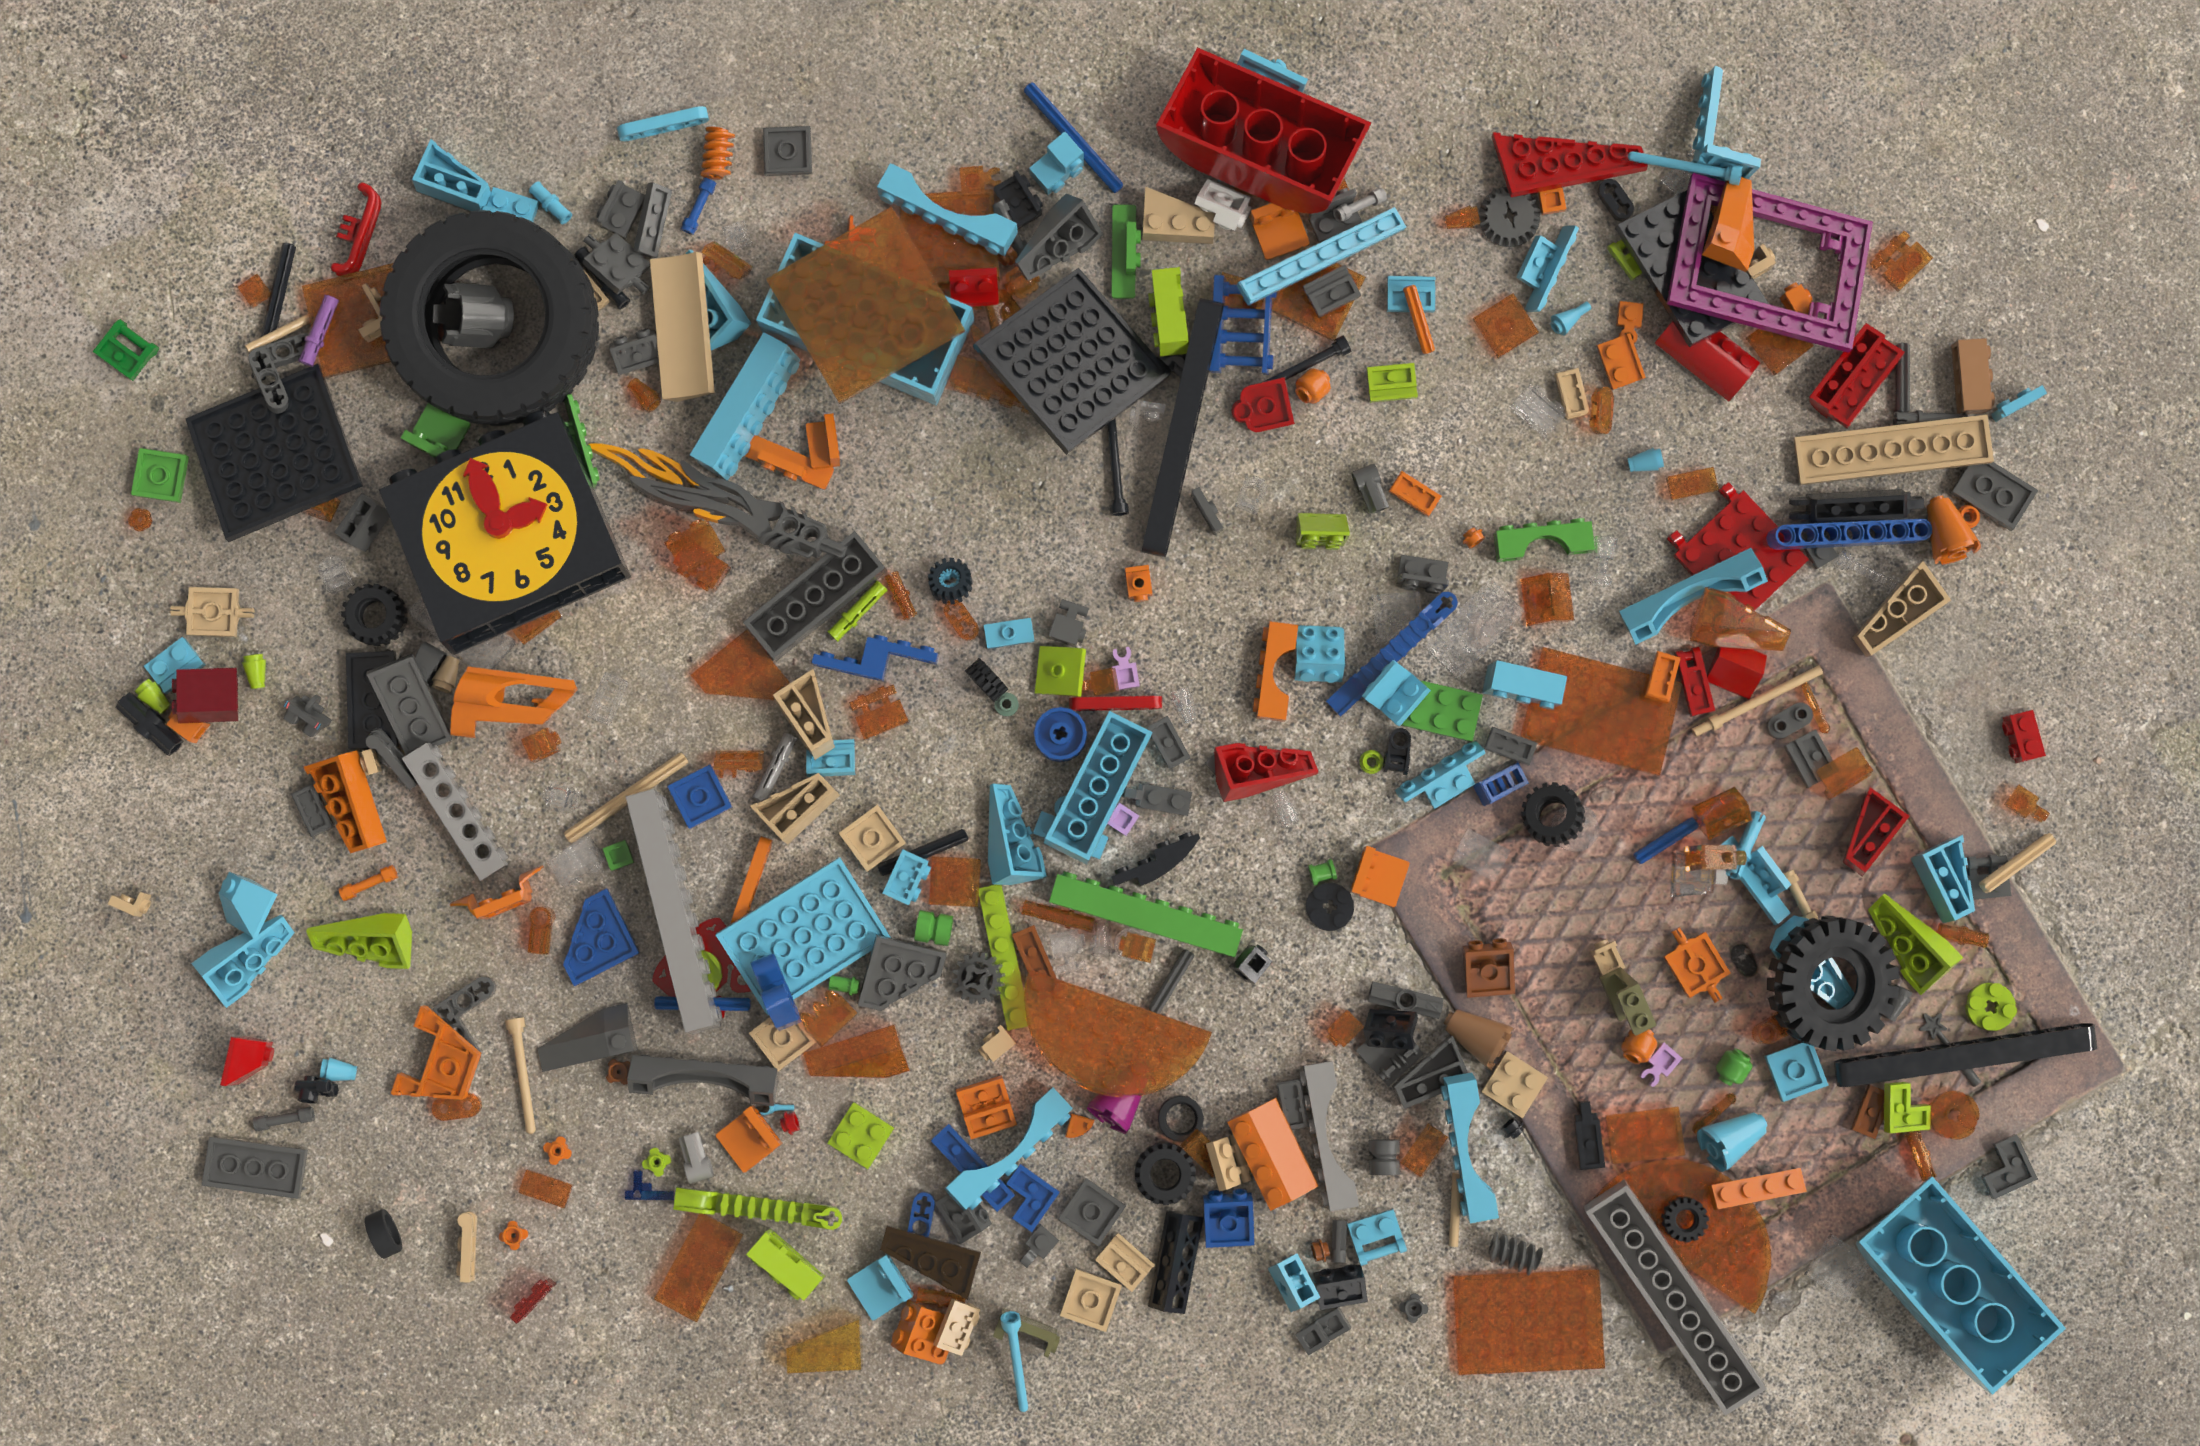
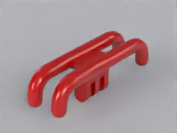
(359, 232)

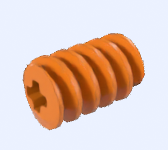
(716, 153)

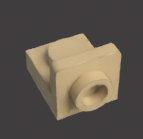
(1766, 262)
(370, 762)
(127, 903)

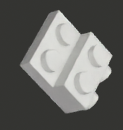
(1229, 205)

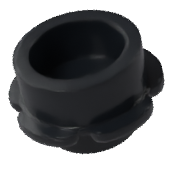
(1512, 1128)

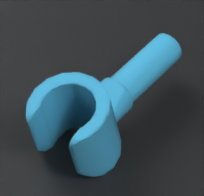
(777, 1107)

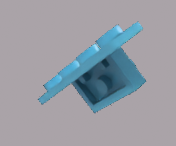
(1543, 265)
(1445, 778)
(1764, 882)

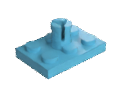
(1272, 70)

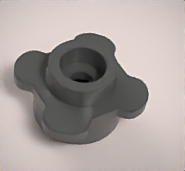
(1421, 1308)

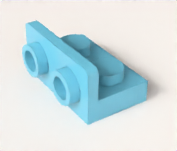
(512, 203)
(906, 877)

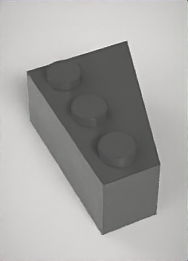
(1427, 1076)

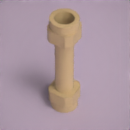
(1798, 896)

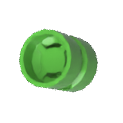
(933, 928)

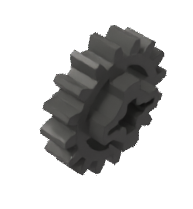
(973, 969)

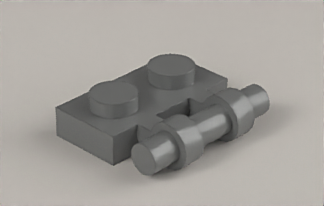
(1992, 861)

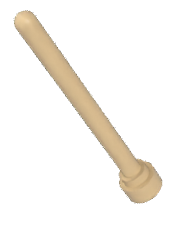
(515, 1028)

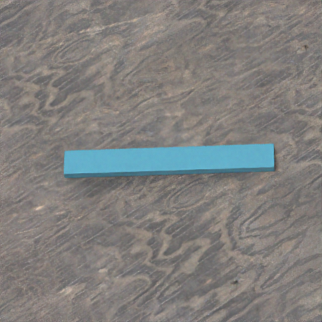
(1321, 256)

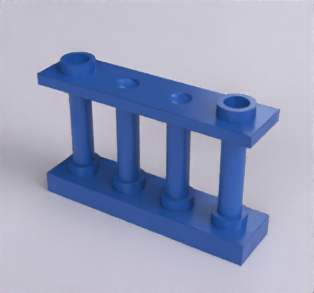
(1219, 359)

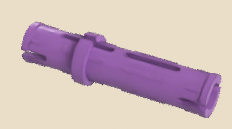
(314, 340)

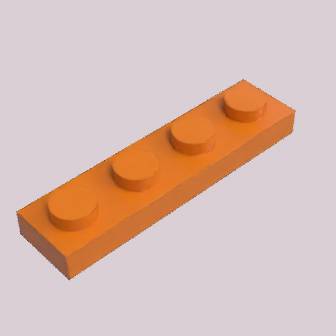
(1757, 1189)

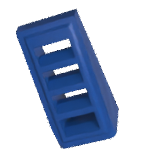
(1486, 790)

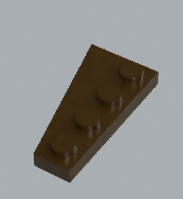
(939, 1260)

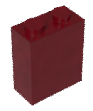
(206, 695)

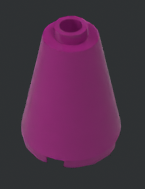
(1115, 1110)

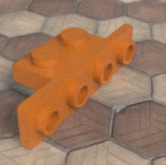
(789, 462)

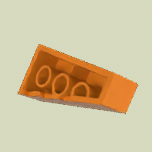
(348, 800)

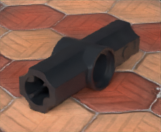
(149, 724)

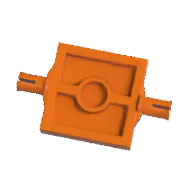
(1696, 965)

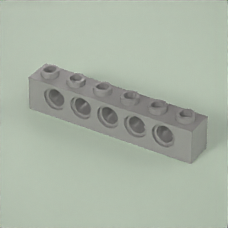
(416, 763)

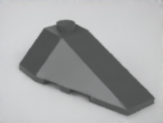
(1062, 233)
(597, 1037)

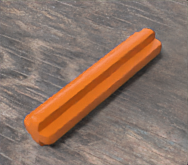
(1419, 319)

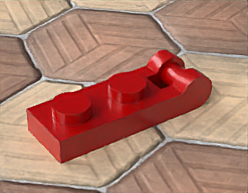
(1695, 682)

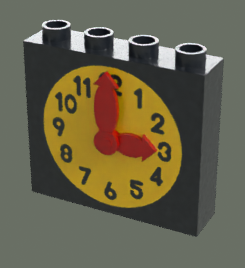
(503, 531)

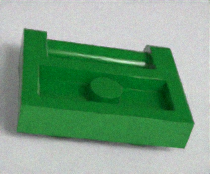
(122, 357)

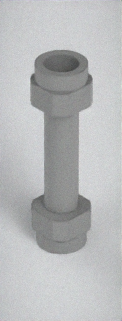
(1374, 198)

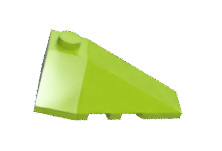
(374, 937)
(1918, 948)

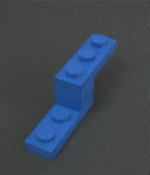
(875, 658)

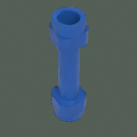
(706, 188)

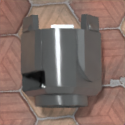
(473, 315)

